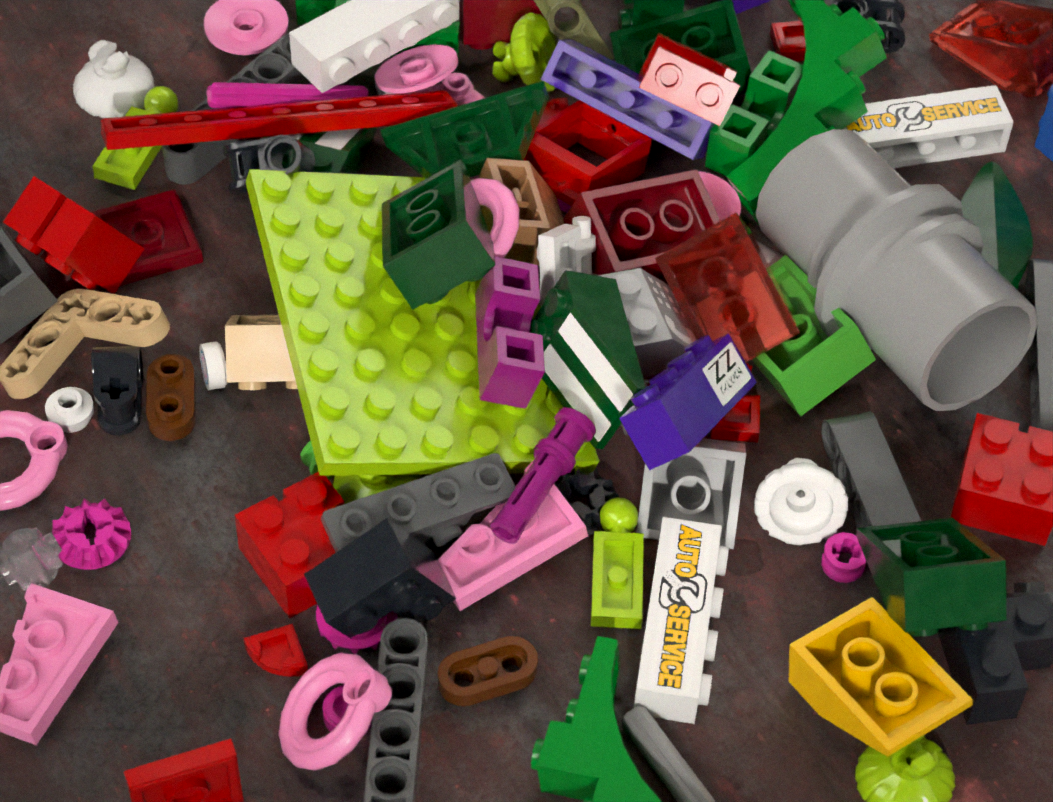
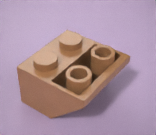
(536, 203)

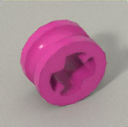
(841, 571)

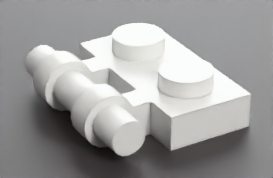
(564, 249)

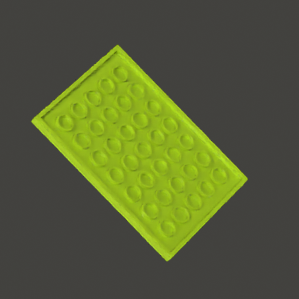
(373, 376)

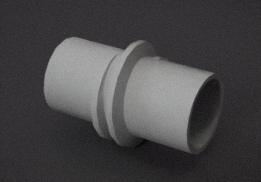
(897, 267)

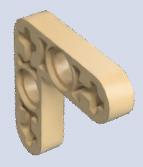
(31, 365)

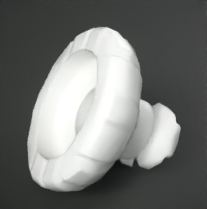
(111, 82)
(801, 503)

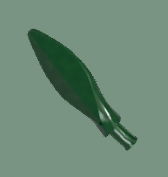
(1001, 222)

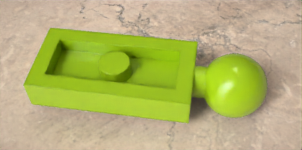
(129, 165)
(617, 568)

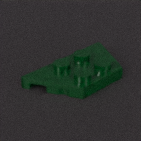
(470, 132)

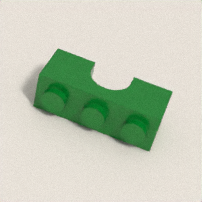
(766, 102)

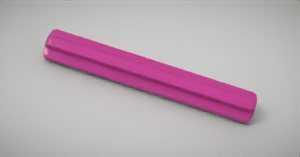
(254, 94)

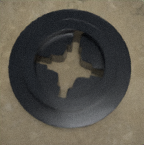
(587, 483)

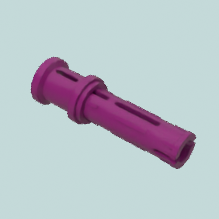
(553, 458)

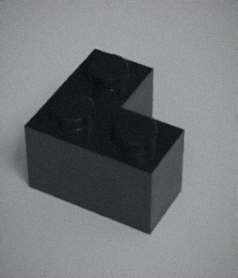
(379, 575)
(993, 659)

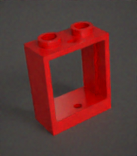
(572, 175)

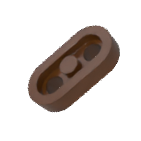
(171, 393)
(485, 669)

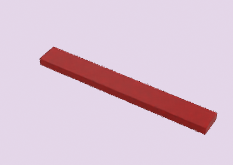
(270, 119)

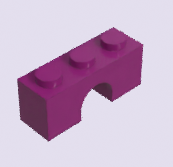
(507, 353)

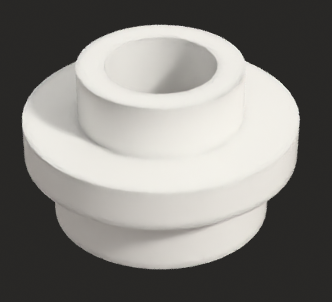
(72, 418)

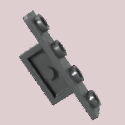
(426, 508)

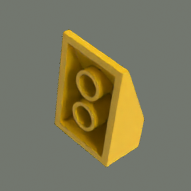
(873, 679)

